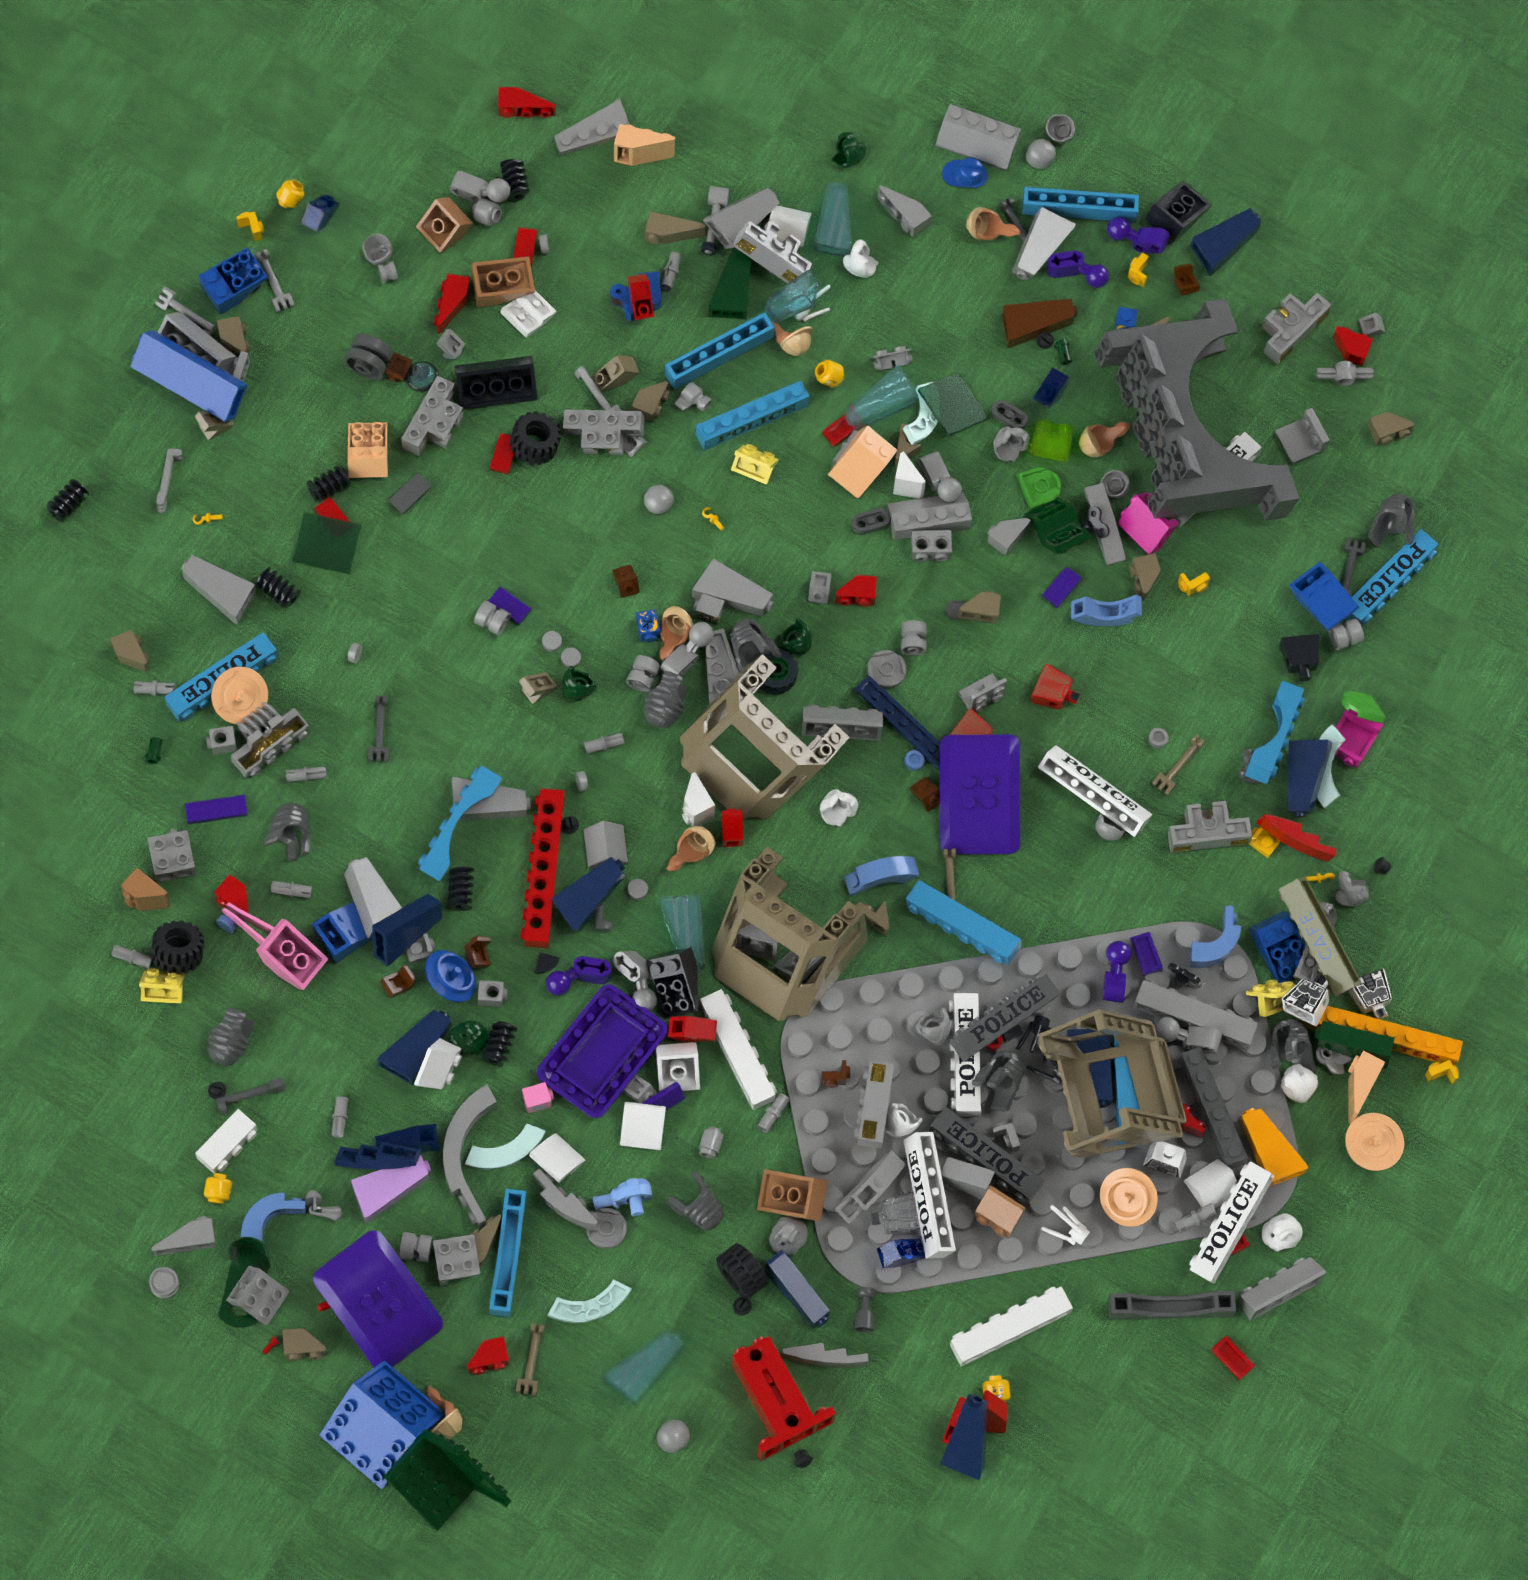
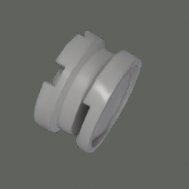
(164, 1282)

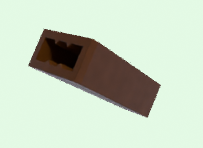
(1028, 320)

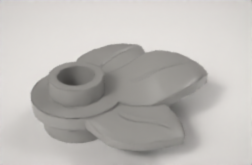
(1333, 1062)

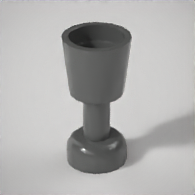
(865, 1318)

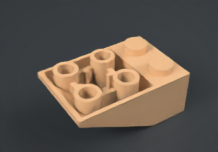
(642, 146)
(367, 450)

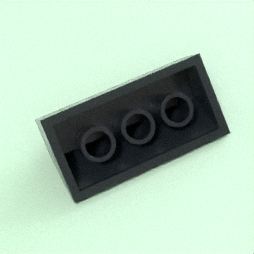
(496, 382)

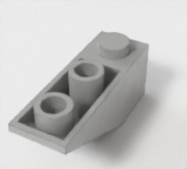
(908, 211)

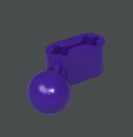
(1144, 240)
(1072, 263)
(559, 982)
(1114, 985)

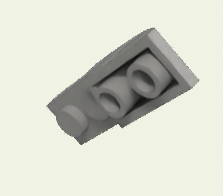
(871, 1187)
(570, 1208)

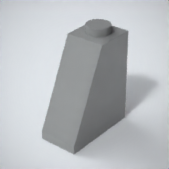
(966, 1177)

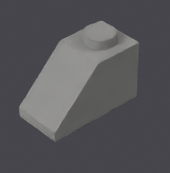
(1007, 534)

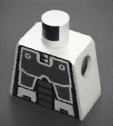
(1372, 994)
(1307, 1000)
(1166, 1158)

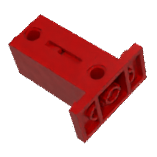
(776, 1397)

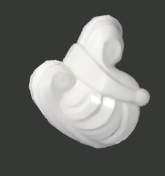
(859, 261)
(837, 807)
(1299, 1083)
(901, 1120)
(1282, 1232)

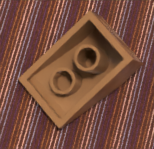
(501, 280)
(792, 1195)

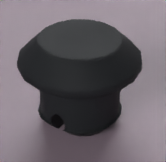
(1045, 340)
(570, 824)
(1382, 866)
(217, 1090)
(742, 1306)
(802, 1458)

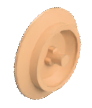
(238, 694)
(1374, 1141)
(1128, 1197)

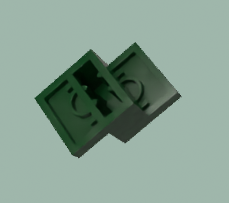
(1058, 526)

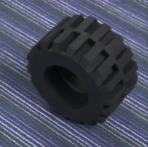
(540, 426)
(177, 935)
(742, 1271)

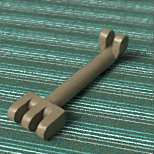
(1167, 780)
(950, 855)
(537, 1331)

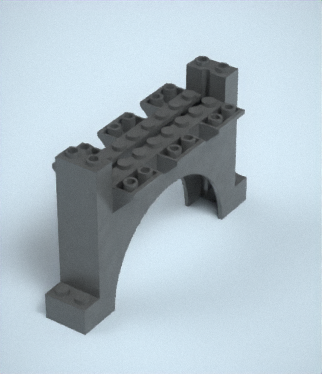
(1191, 466)

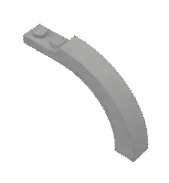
(464, 1119)

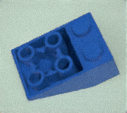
(232, 280)
(1323, 596)
(341, 931)
(1279, 945)

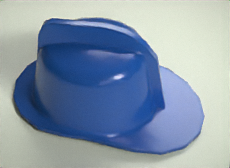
(965, 173)

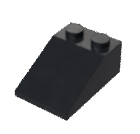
(1177, 210)

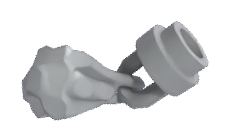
(313, 1200)

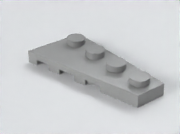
(592, 130)
(720, 664)

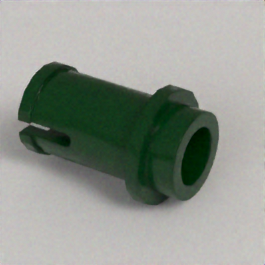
(1063, 351)
(153, 754)

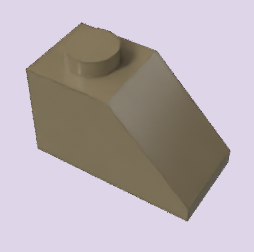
(981, 608)

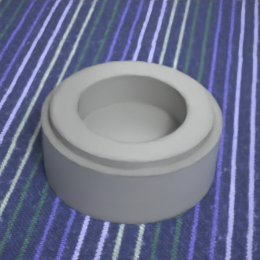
(544, 244)
(552, 641)
(355, 653)
(570, 657)
(1158, 738)
(581, 781)
(637, 889)

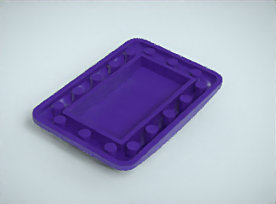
(980, 794)
(602, 1051)
(377, 1300)

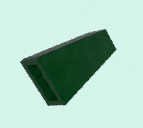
(732, 290)
(1354, 1041)

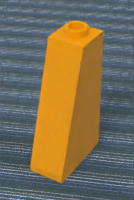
(1271, 1147)

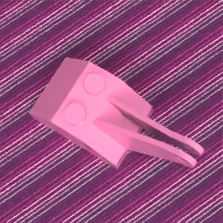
(283, 950)

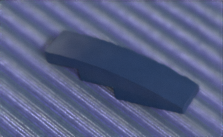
(383, 1157)

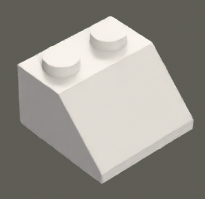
(697, 803)
(679, 1064)
(438, 1065)

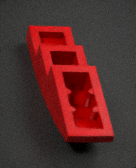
(1291, 834)

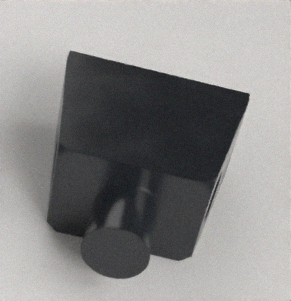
(1301, 654)

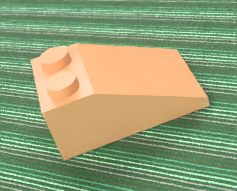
(862, 461)
(1364, 1073)

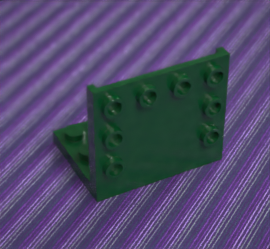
(439, 1476)

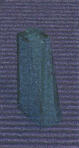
(833, 228)
(882, 400)
(685, 924)
(643, 1368)

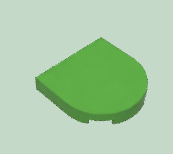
(1039, 486)
(1363, 705)

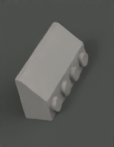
(978, 137)
(191, 337)
(928, 514)
(854, 722)
(1281, 1288)

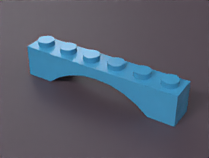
(1285, 707)
(481, 787)
(508, 1253)

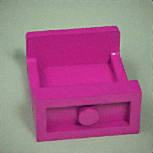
(1143, 528)
(1358, 735)

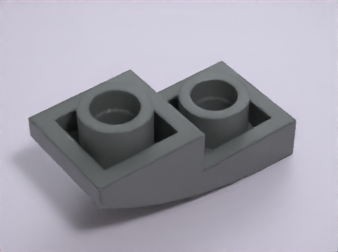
(410, 493)

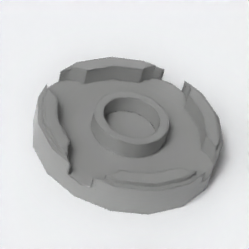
(887, 669)
(612, 1229)

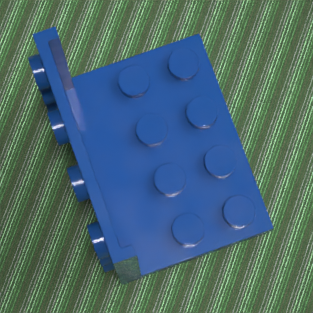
(379, 1421)

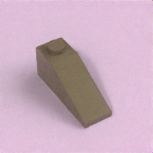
(670, 229)

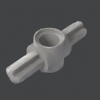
(1344, 373)

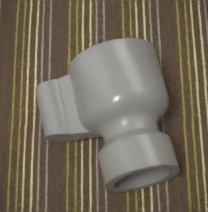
(692, 395)

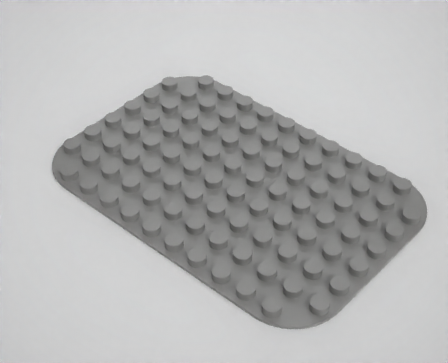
(877, 1022)

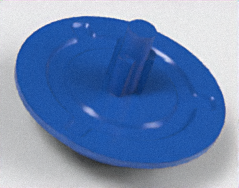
(450, 976)

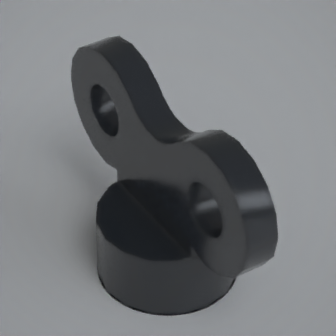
(1095, 524)
(1183, 976)

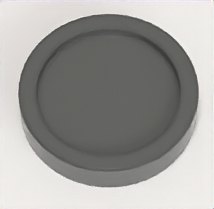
(952, 609)

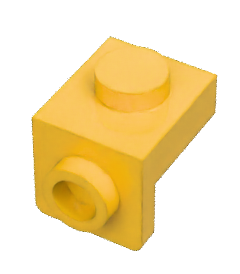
(249, 218)
(1137, 266)
(1198, 584)
(1437, 1070)

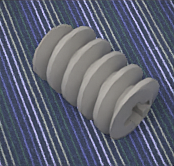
(256, 721)

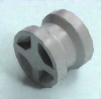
(387, 272)

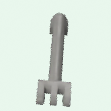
(280, 297)
(169, 301)
(582, 373)
(172, 455)

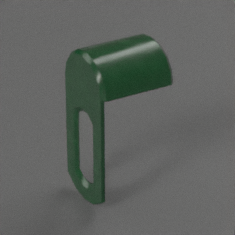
(242, 1253)

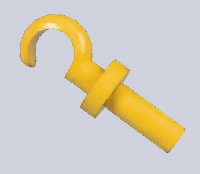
(208, 518)
(713, 518)
(1319, 877)

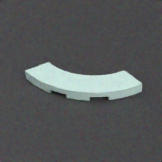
(923, 424)
(1327, 792)
(507, 1154)
(591, 1309)

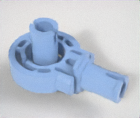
(630, 1193)

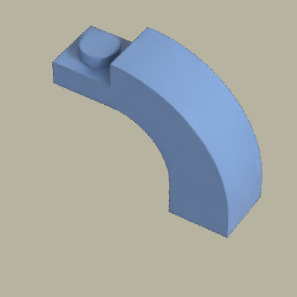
(1106, 613)
(884, 870)
(1214, 952)
(265, 1210)

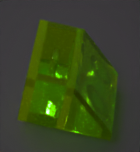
(1051, 440)

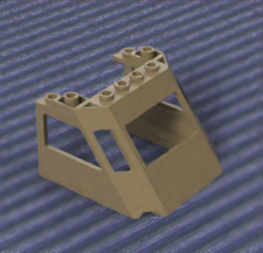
(767, 733)
(760, 905)
(1151, 1073)

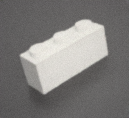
(227, 1142)

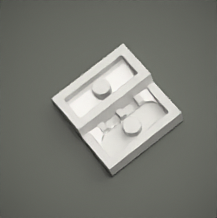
(528, 313)
(642, 1125)
(557, 1157)

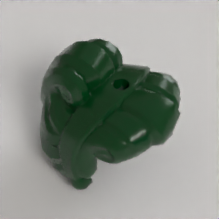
(849, 149)
(796, 638)
(577, 684)
(475, 1037)

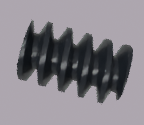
(514, 175)
(327, 483)
(66, 499)
(276, 589)
(459, 887)
(498, 1042)

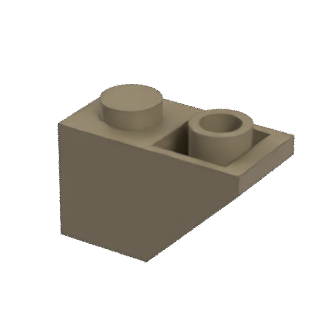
(232, 335)
(615, 373)
(650, 400)
(1388, 427)
(1146, 573)
(128, 650)
(300, 1344)

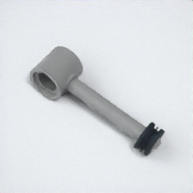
(717, 198)

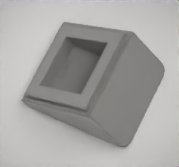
(1372, 325)
(633, 444)

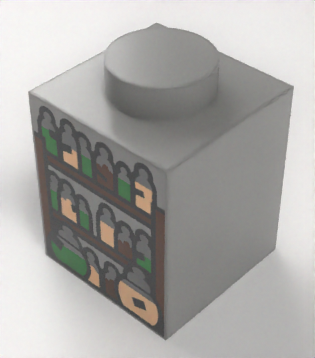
(709, 608)

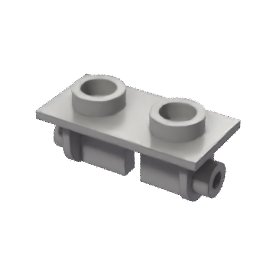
(900, 356)

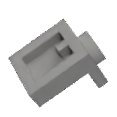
(450, 344)
(819, 587)
(421, 949)
(639, 1090)
(1010, 1138)

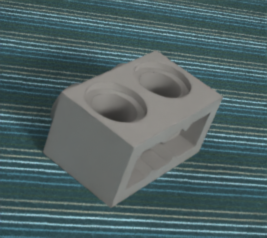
(930, 540)

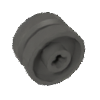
(368, 356)

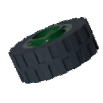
(786, 678)

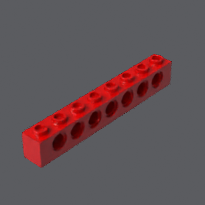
(540, 936)

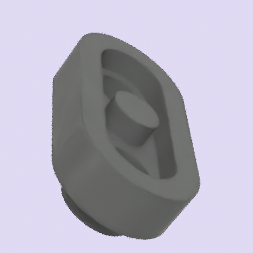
(1010, 414)
(870, 521)

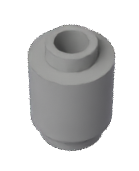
(710, 1142)

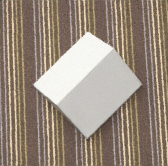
(791, 222)
(908, 479)
(1212, 1184)

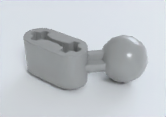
(475, 189)
(939, 477)
(685, 655)
(636, 969)
(1192, 1038)

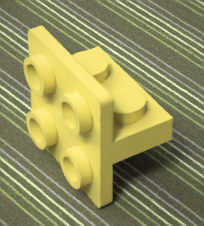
(754, 463)
(161, 986)
(1270, 996)

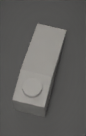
(192, 1236)

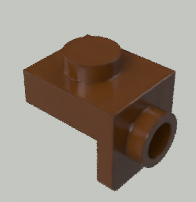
(1185, 279)
(398, 368)
(626, 581)
(926, 793)
(477, 952)
(398, 982)
(835, 1078)

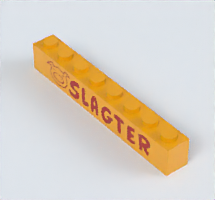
(1406, 1041)

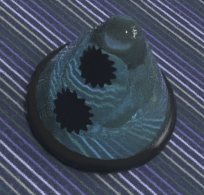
(421, 376)

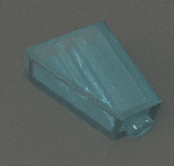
(793, 298)

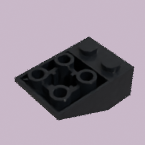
(675, 981)

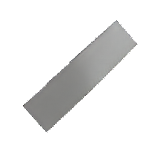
(1111, 545)
(816, 1355)

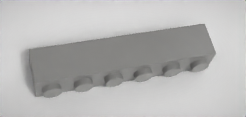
(1191, 1012)

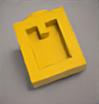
(1263, 841)

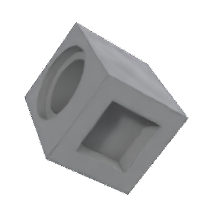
(223, 732)
(487, 986)

